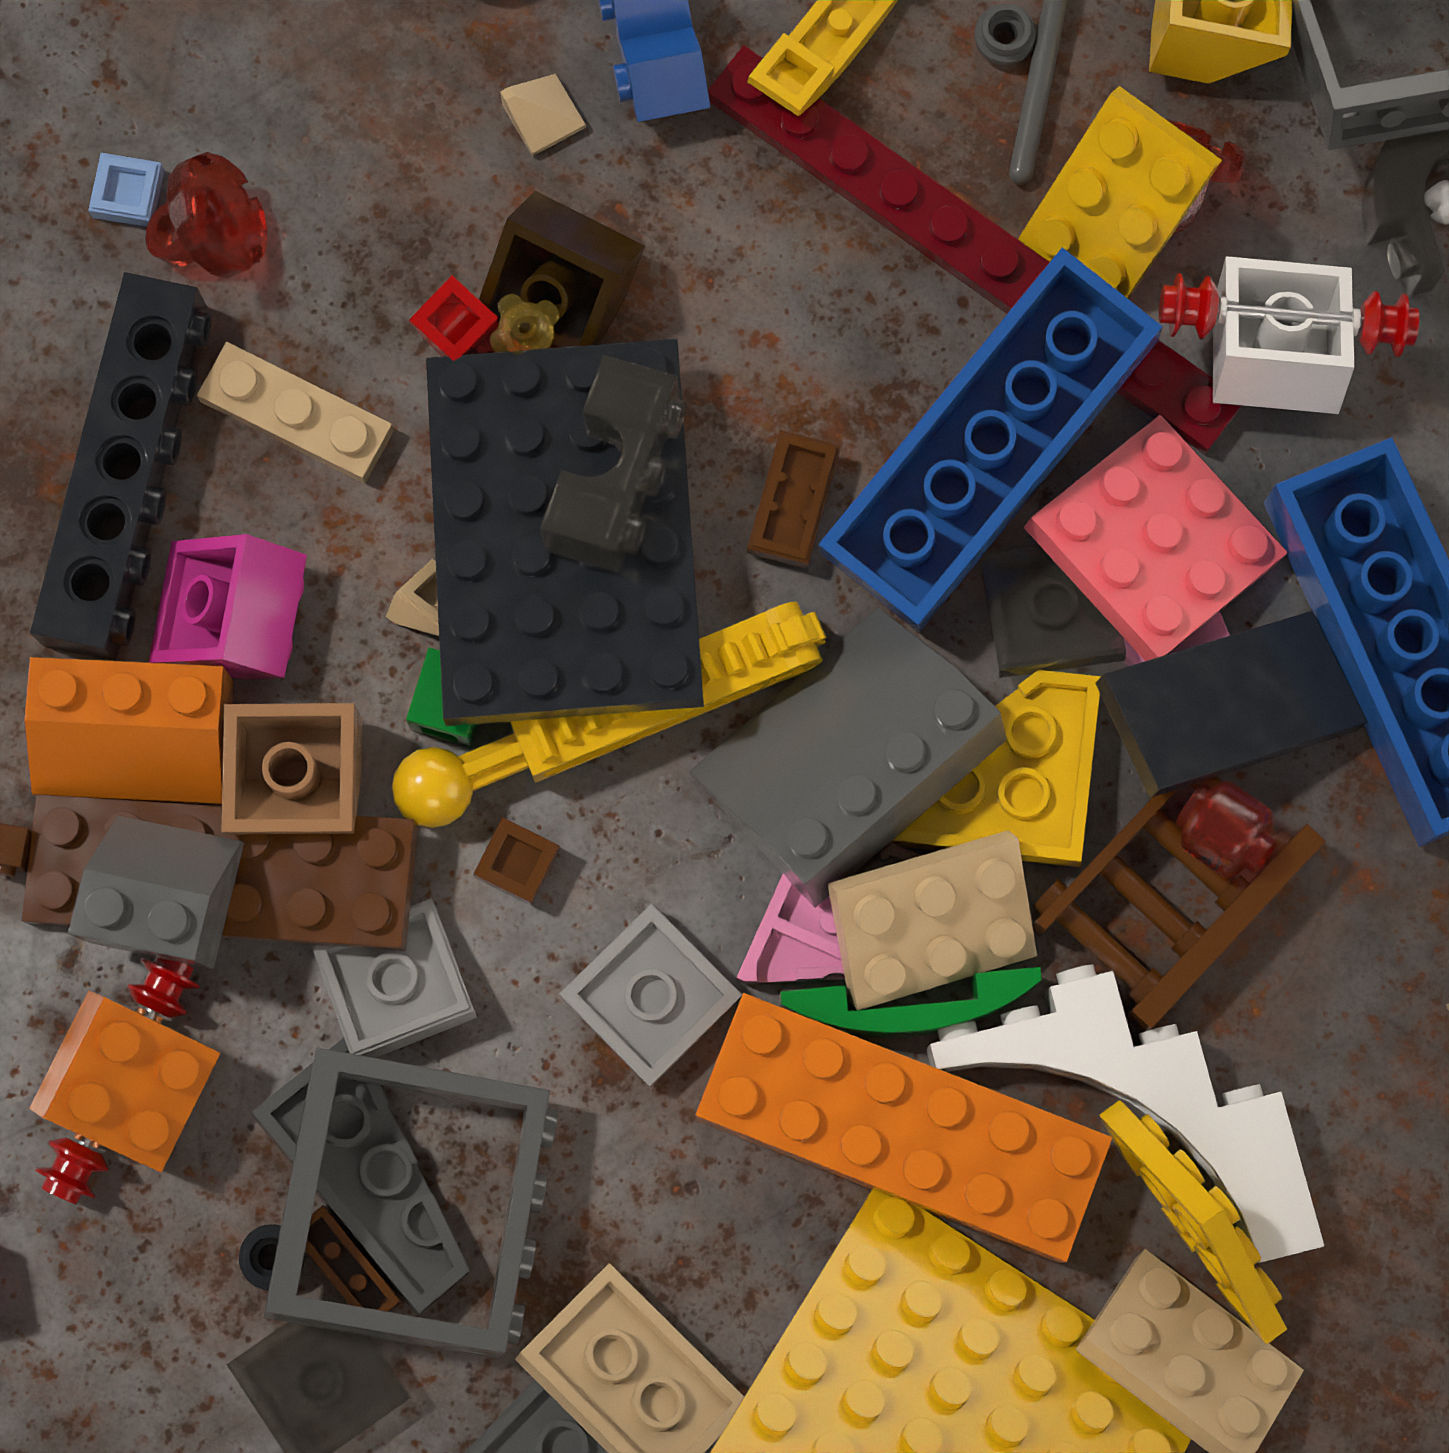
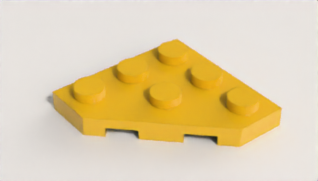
(1031, 782)
(1199, 1218)

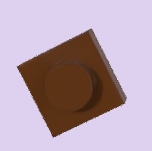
(517, 861)

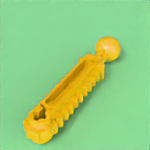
(735, 662)

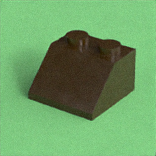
(565, 260)

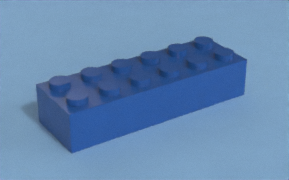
(990, 440)
(1384, 608)

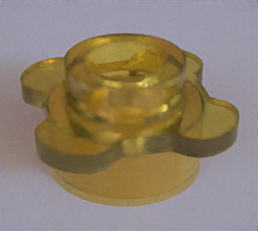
(513, 314)

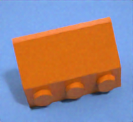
(126, 730)

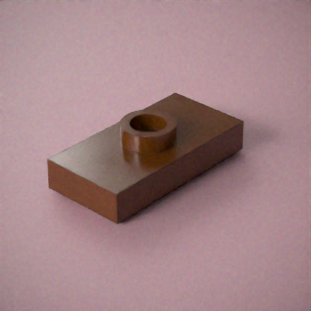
(793, 499)

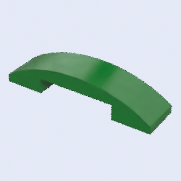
(990, 994)

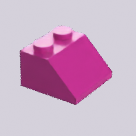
(229, 605)

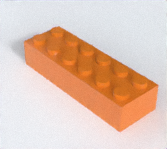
(903, 1128)

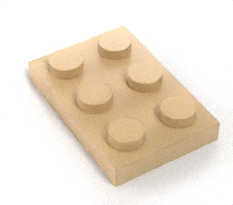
(932, 919)
(1189, 1359)
(629, 1373)

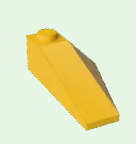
(1217, 37)

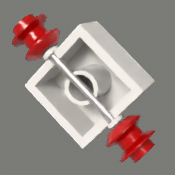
(1285, 331)

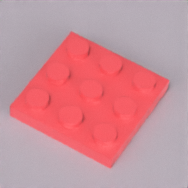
(1155, 540)

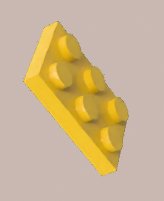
(1121, 193)

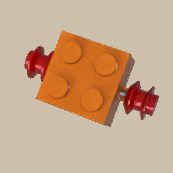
(122, 1081)

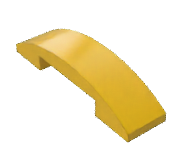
(817, 50)

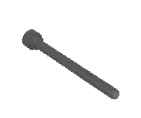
(1037, 91)

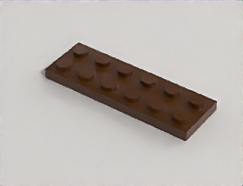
(285, 887)

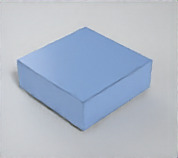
(126, 189)

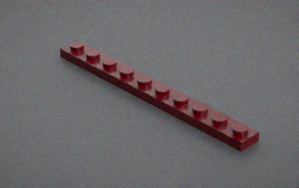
(949, 233)

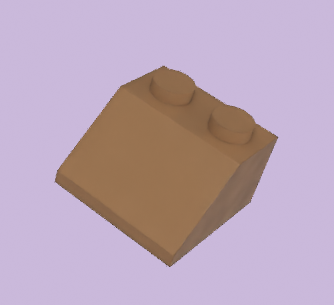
(291, 768)

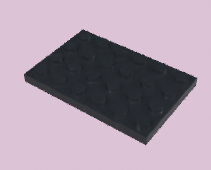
(531, 627)

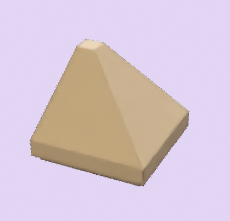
(541, 112)
(416, 602)

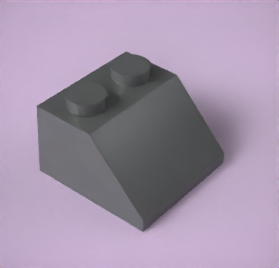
(157, 891)

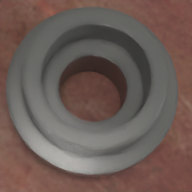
(1008, 18)

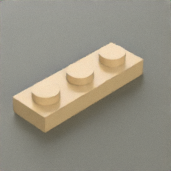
(295, 412)

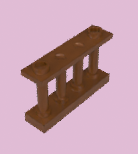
(1192, 943)

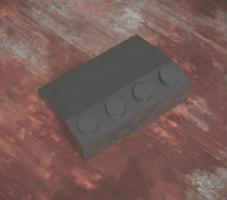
(851, 754)

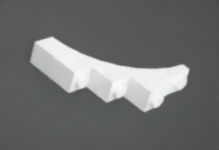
(1086, 1038)

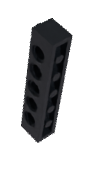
(143, 312)

